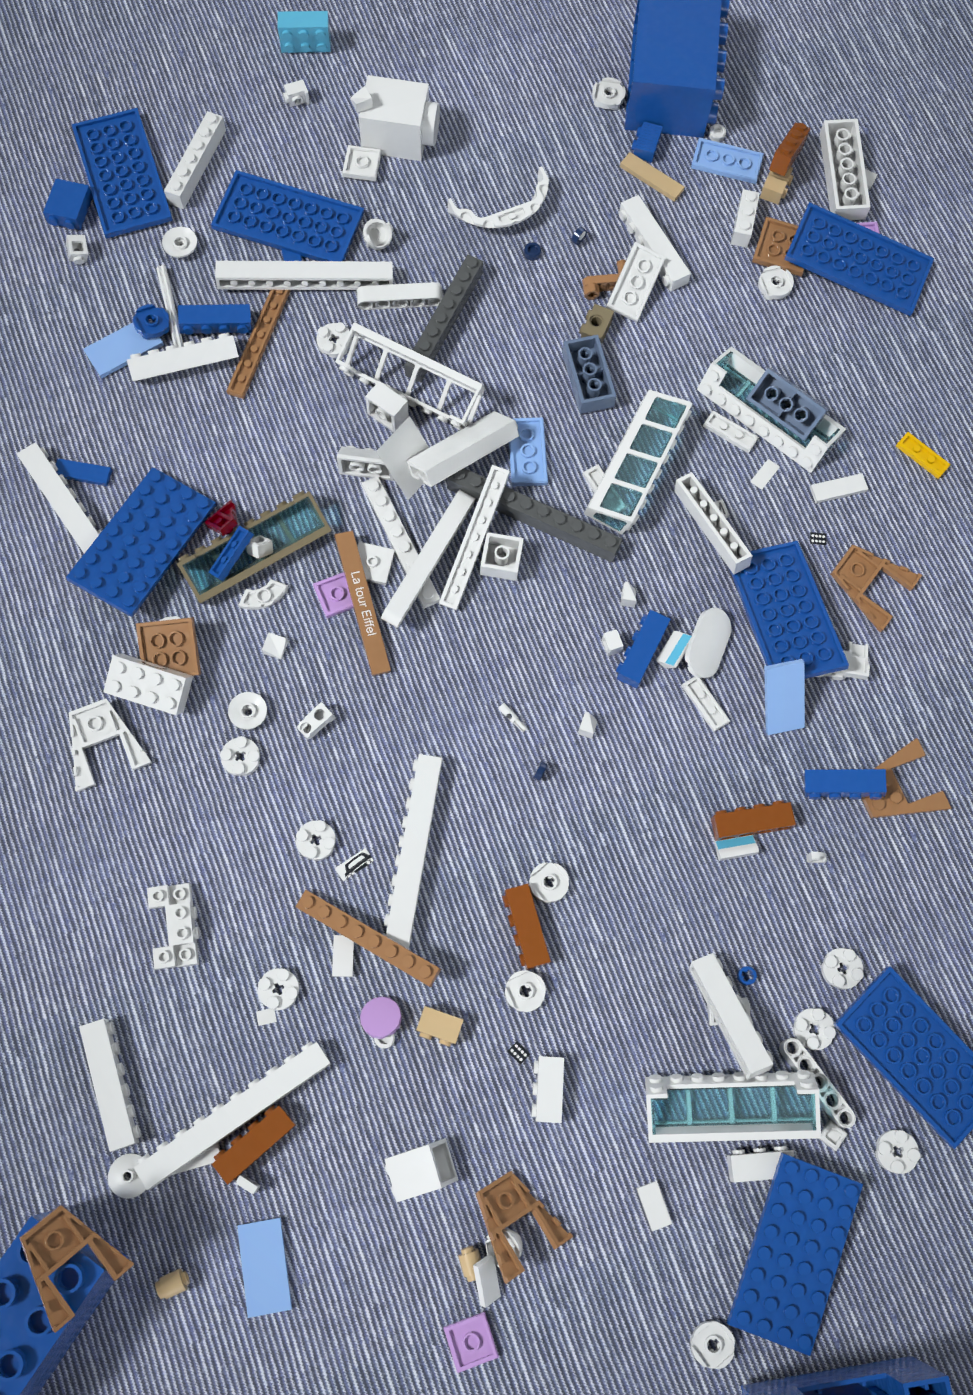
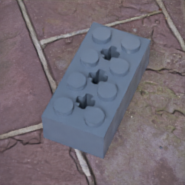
(589, 374)
(775, 406)

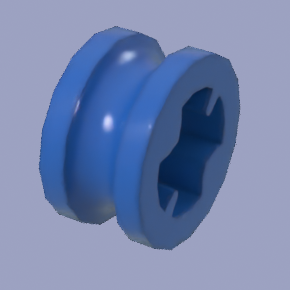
(744, 970)

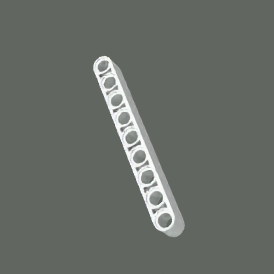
(428, 559)

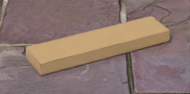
(652, 176)

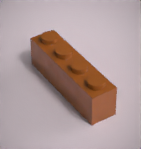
(789, 149)
(753, 821)
(527, 927)
(254, 1144)

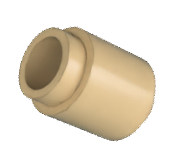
(467, 1258)
(172, 1284)

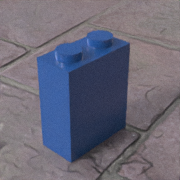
(68, 204)

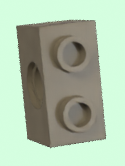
(597, 316)

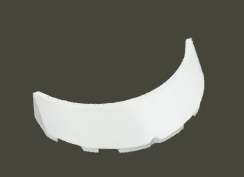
(507, 217)

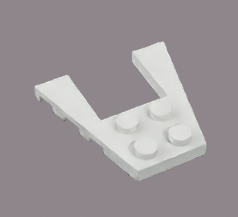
(95, 725)

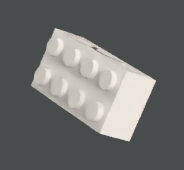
(148, 684)

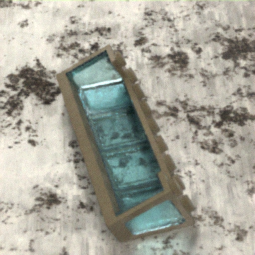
(289, 529)

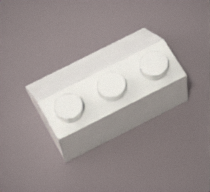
(362, 463)

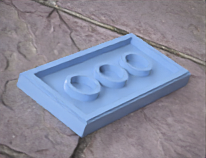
(727, 160)
(114, 350)
(528, 454)
(784, 696)
(264, 1267)

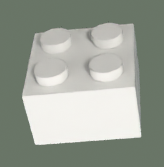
(387, 406)
(501, 556)

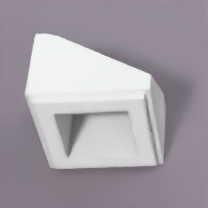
(362, 100)
(260, 547)
(628, 595)
(612, 642)
(274, 646)
(587, 725)

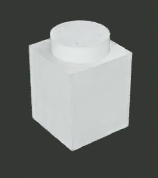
(399, 119)

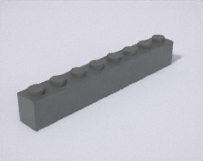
(447, 312)

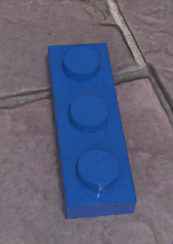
(231, 553)

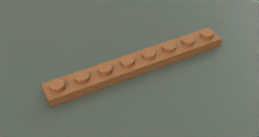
(368, 938)

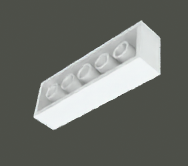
(844, 169)

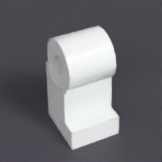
(315, 721)

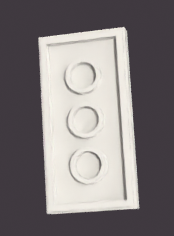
(635, 282)

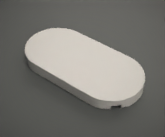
(708, 643)

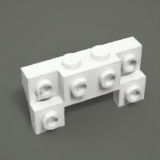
(858, 663)
(180, 926)

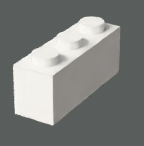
(745, 218)
(548, 1089)
(755, 1165)

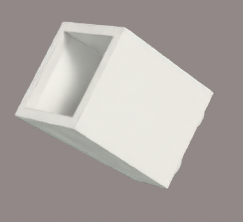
(421, 1170)

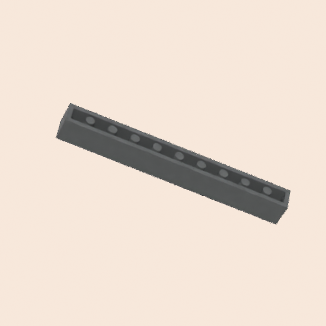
(541, 516)

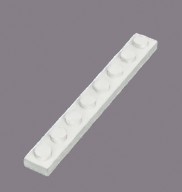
(397, 535)
(474, 537)

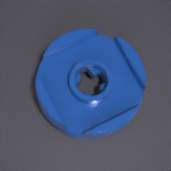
(147, 329)

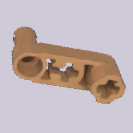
(594, 284)

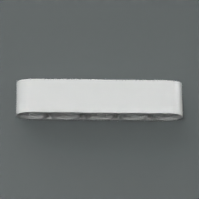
(399, 296)
(826, 1087)

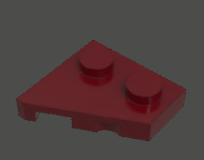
(224, 519)

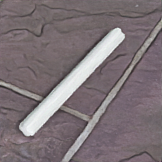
(169, 305)

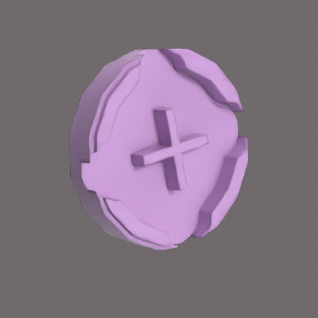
(380, 1017)

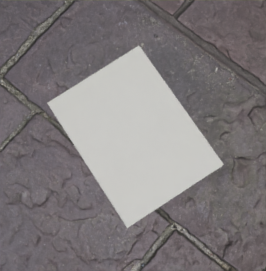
(399, 448)

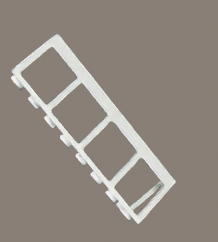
(420, 362)

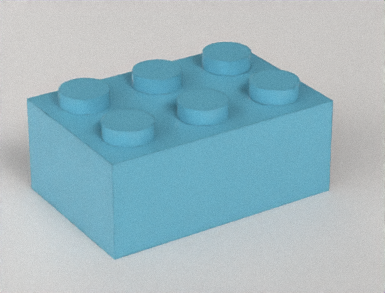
(304, 31)

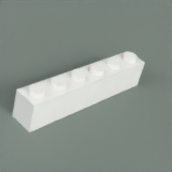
(195, 160)
(649, 234)
(182, 358)
(713, 523)
(730, 1016)
(109, 1084)

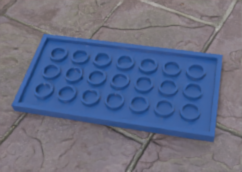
(121, 173)
(287, 218)
(859, 259)
(141, 542)
(788, 611)
(914, 1053)
(795, 1254)

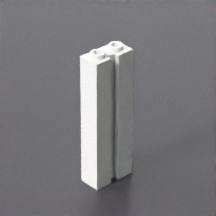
(463, 448)

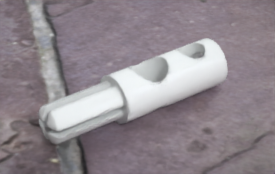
(506, 711)

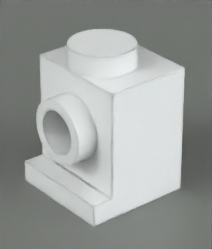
(296, 93)
(77, 248)

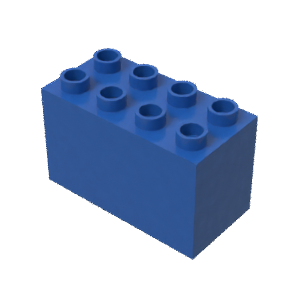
(677, 65)
(27, 1341)

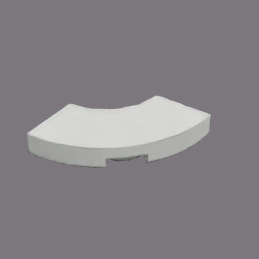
(264, 596)

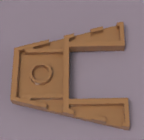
(856, 573)
(894, 801)
(505, 1203)
(51, 1245)

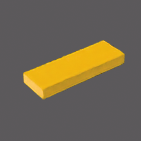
(923, 455)

